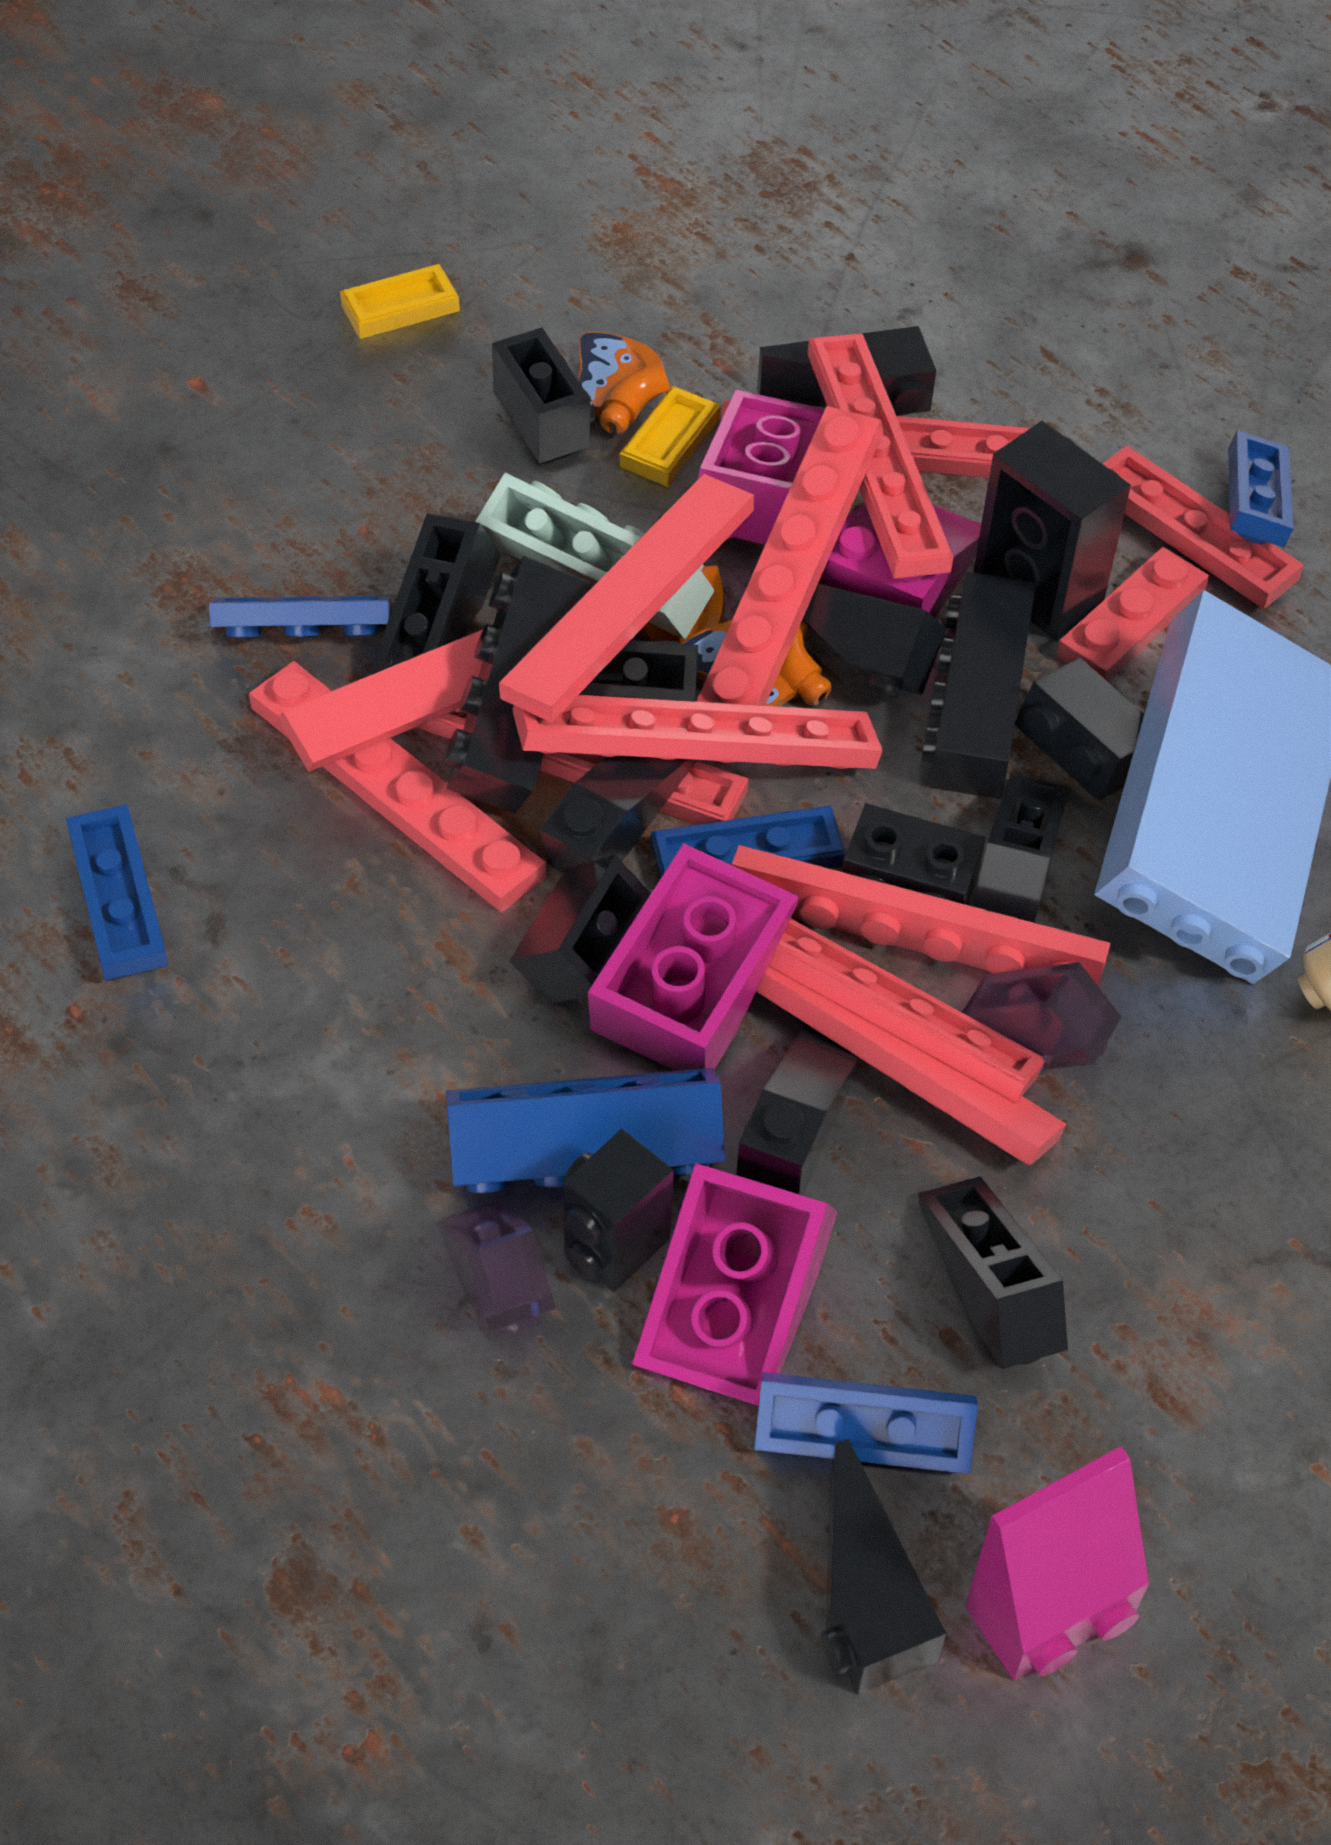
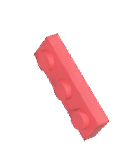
(1133, 614)

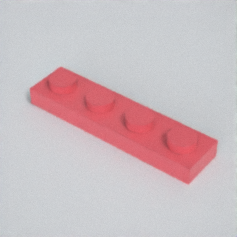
(1202, 531)

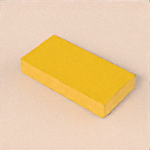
(399, 301)
(669, 436)

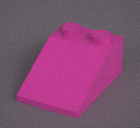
(760, 452)
(861, 566)
(690, 962)
(734, 1283)
(1061, 1568)

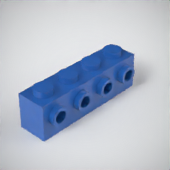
(546, 1126)

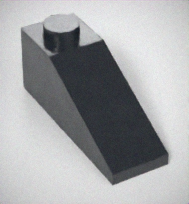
(897, 354)
(439, 590)
(878, 638)
(610, 808)
(1021, 848)
(796, 1112)
(998, 1272)
(875, 1603)

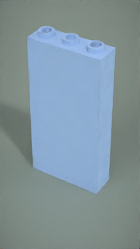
(1224, 791)

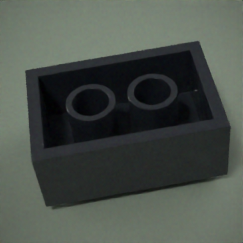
(1052, 522)

